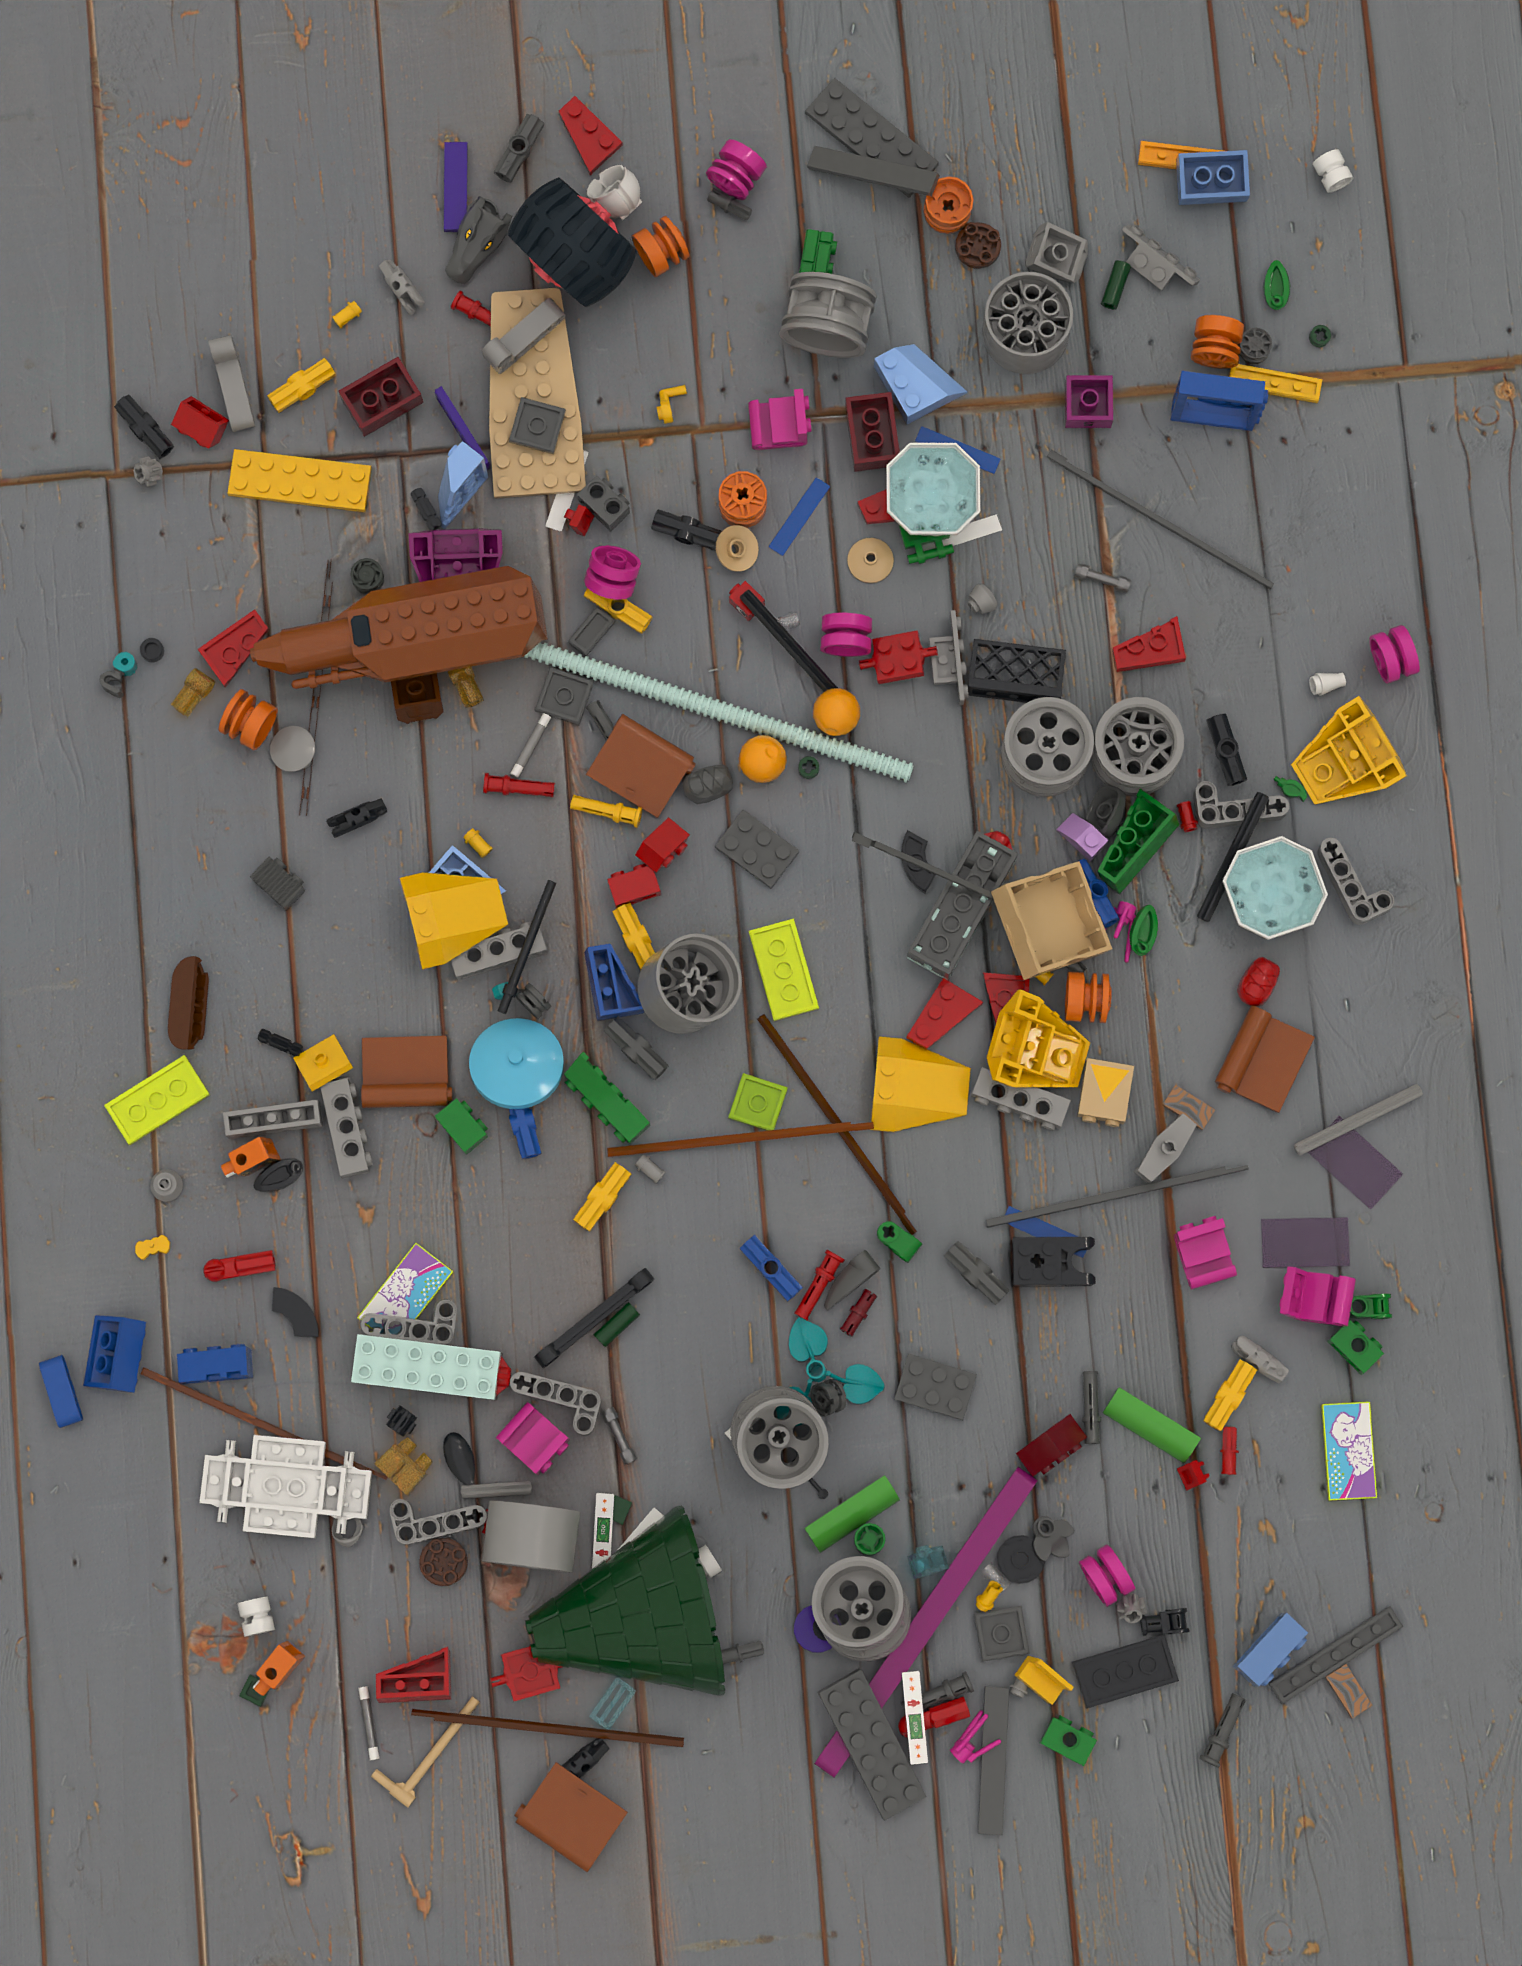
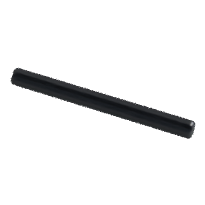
(787, 641)
(1239, 842)

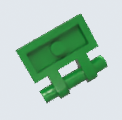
(917, 541)

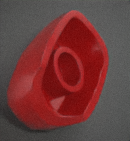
(1258, 982)

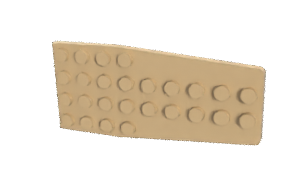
(542, 376)

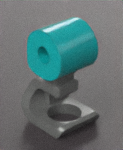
(124, 665)

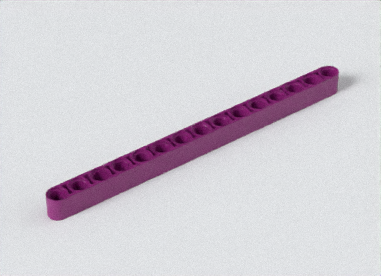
(938, 1603)

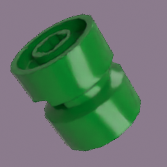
(869, 1539)

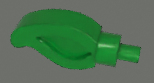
(1291, 788)

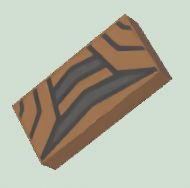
(1184, 1103)
(1348, 1691)

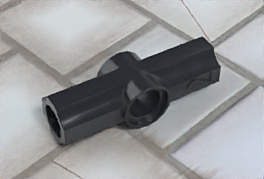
(144, 426)
(685, 529)
(1222, 735)

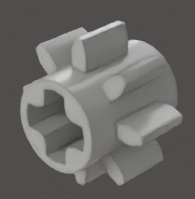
(148, 471)
(1131, 1608)

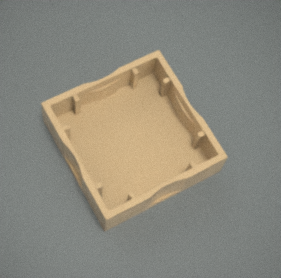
(1051, 920)

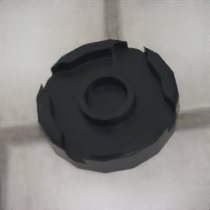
(1018, 1560)

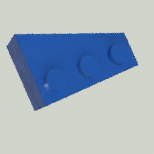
(610, 985)
(215, 1364)

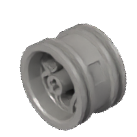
(1160, 721)

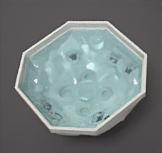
(933, 489)
(1275, 887)

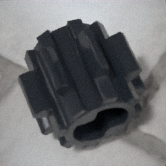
(401, 1421)

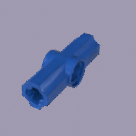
(1099, 896)
(524, 1128)
(760, 1256)

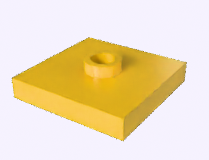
(323, 1062)

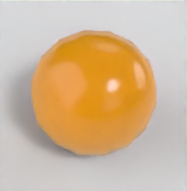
(836, 712)
(762, 759)

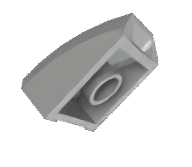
(1057, 253)

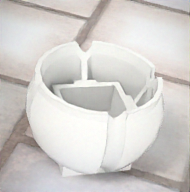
(616, 191)

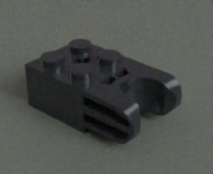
(1056, 1258)

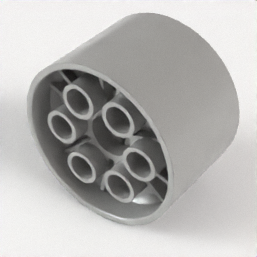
(1023, 357)
(711, 958)
(530, 1536)

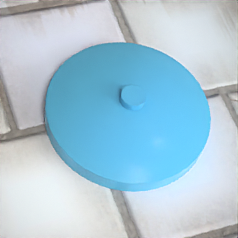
(516, 1063)

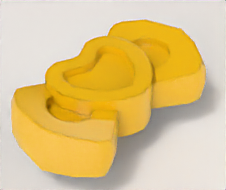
(153, 1246)

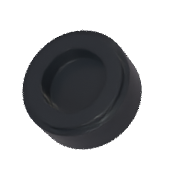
(152, 650)

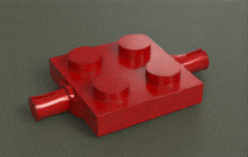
(898, 657)
(526, 1675)

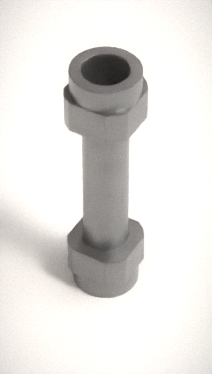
(1083, 572)
(610, 1417)

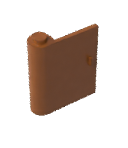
(640, 765)
(1264, 1059)
(405, 1072)
(571, 1817)

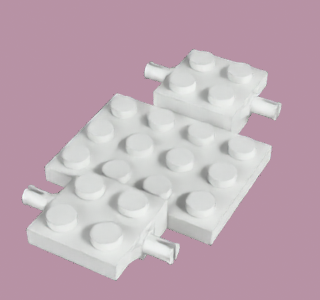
(285, 1486)

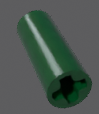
(1115, 284)
(616, 1324)

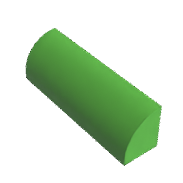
(1151, 1425)
(852, 1514)

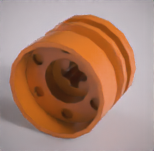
(948, 192)
(663, 244)
(1217, 341)
(745, 511)
(245, 718)
(1087, 997)

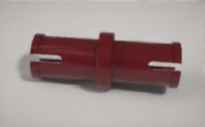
(858, 1312)

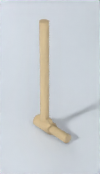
(404, 1791)

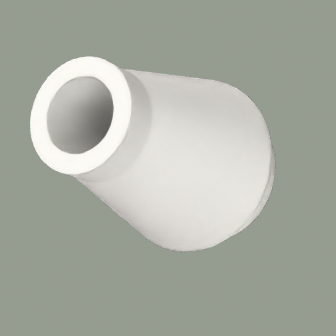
(1326, 682)

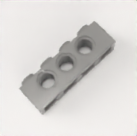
(465, 968)
(331, 1094)
(1057, 1105)
(272, 1119)

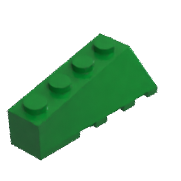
(1137, 841)
(606, 1099)

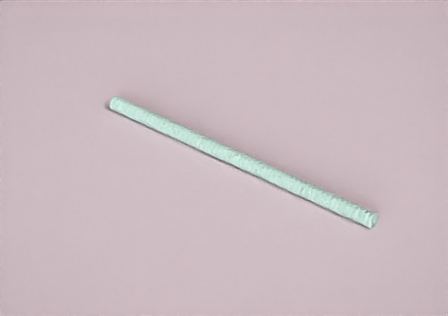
(721, 711)

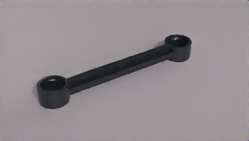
(556, 1348)

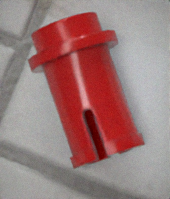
(1187, 817)

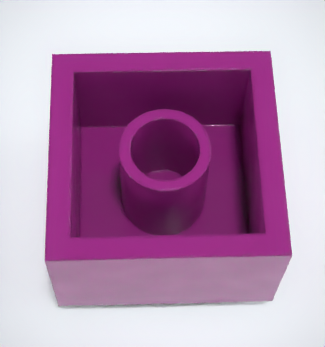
(1088, 401)

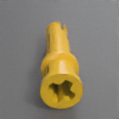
(617, 812)

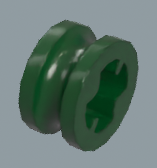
(1327, 335)
(803, 762)

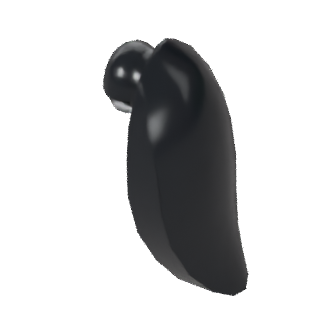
(278, 1175)
(459, 1458)

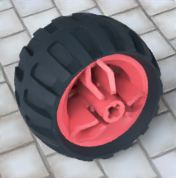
(572, 242)

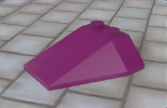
(454, 551)

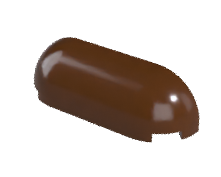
(188, 1003)

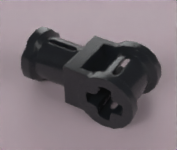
(1167, 1622)

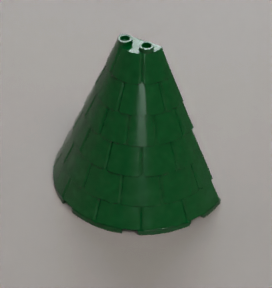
(638, 1614)

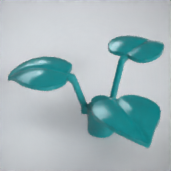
(810, 1340)

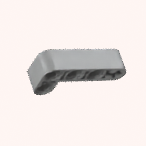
(523, 336)
(232, 383)
(1240, 806)
(1351, 880)
(408, 1323)
(555, 1398)
(440, 1520)

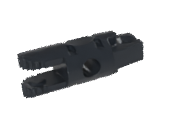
(356, 817)
(586, 1757)

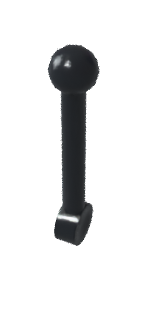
(822, 1493)

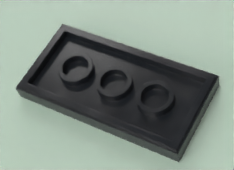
(1125, 1671)

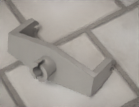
(1166, 1148)

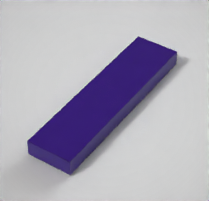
(455, 184)
(458, 422)

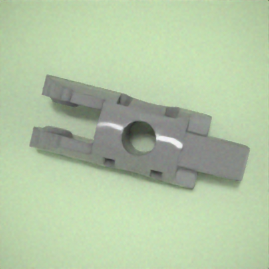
(401, 286)
(1260, 1359)

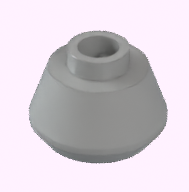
(982, 599)
(171, 1190)

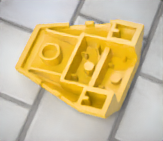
(1348, 756)
(451, 913)
(1035, 1046)
(916, 1086)

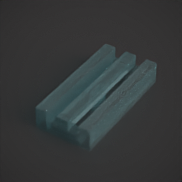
(601, 1720)

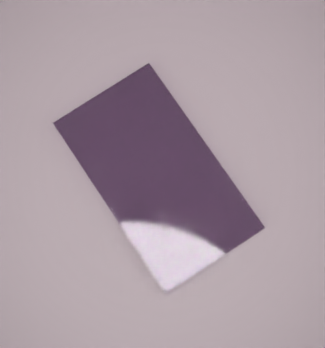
(1357, 1166)
(1305, 1242)

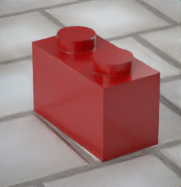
(199, 422)
(663, 845)
(633, 885)

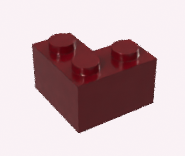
(1052, 1446)

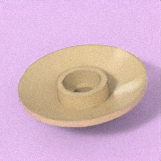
(745, 545)
(870, 571)

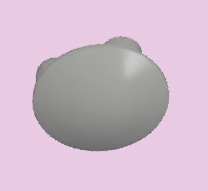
(292, 748)

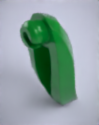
(1276, 286)
(1144, 930)

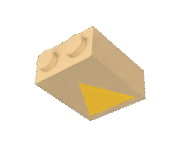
(1105, 1092)

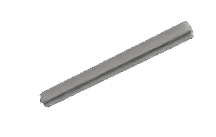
(1358, 1119)

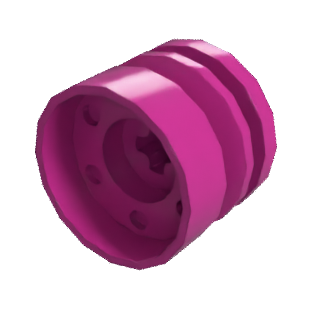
(736, 169)

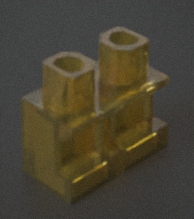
(411, 1473)

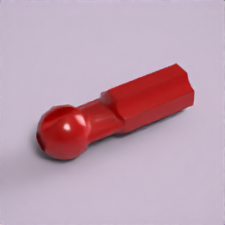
(239, 1266)
(940, 1715)

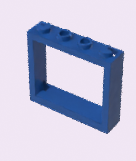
(1221, 389)

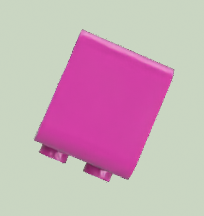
(779, 422)
(1204, 1252)
(1317, 1297)
(533, 1439)

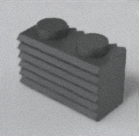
(278, 883)

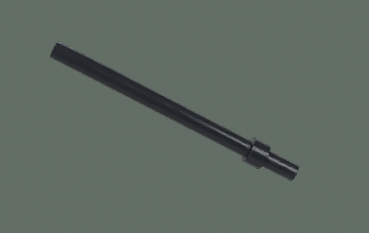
(510, 989)

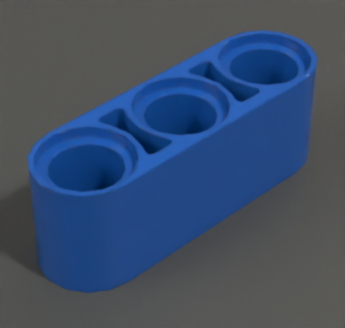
(60, 1391)

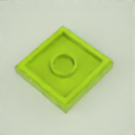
(758, 1102)

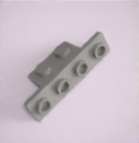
(1154, 262)
(947, 665)

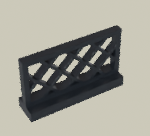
(1009, 689)

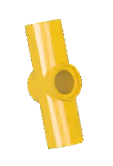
(301, 385)
(630, 614)
(634, 934)
(602, 1196)
(1230, 1395)

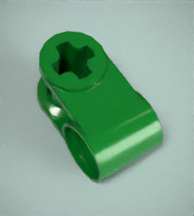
(902, 1244)
(1373, 1306)

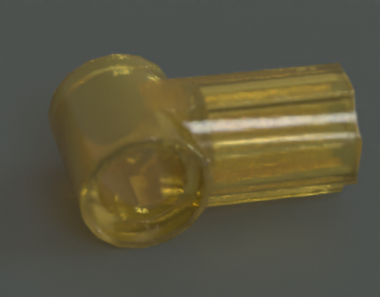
(196, 686)
(466, 686)

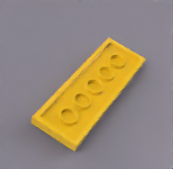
(299, 480)

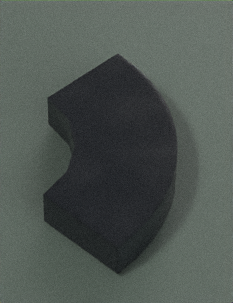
(915, 847)
(296, 1311)

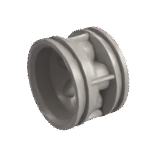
(828, 314)
(1047, 780)
(810, 1449)
(828, 1600)

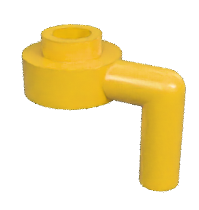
(664, 411)

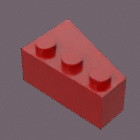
(417, 1681)

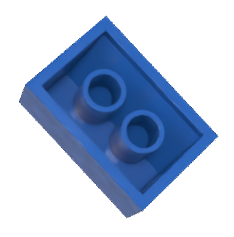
(114, 1353)

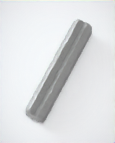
(496, 1489)

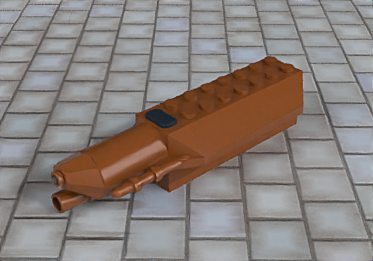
(415, 630)

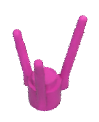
(1126, 914)
(964, 1748)

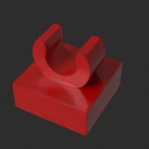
(580, 519)
(1192, 1474)

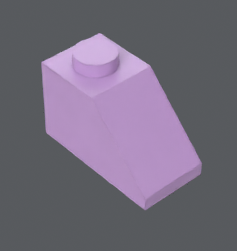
(1082, 836)

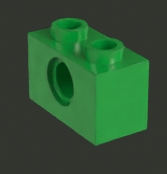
(1342, 1340)
(1054, 1735)

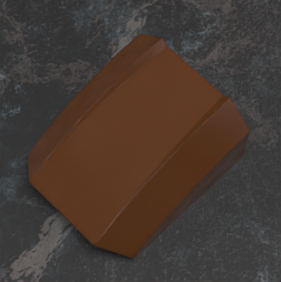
(417, 698)

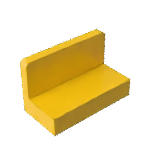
(1042, 1679)

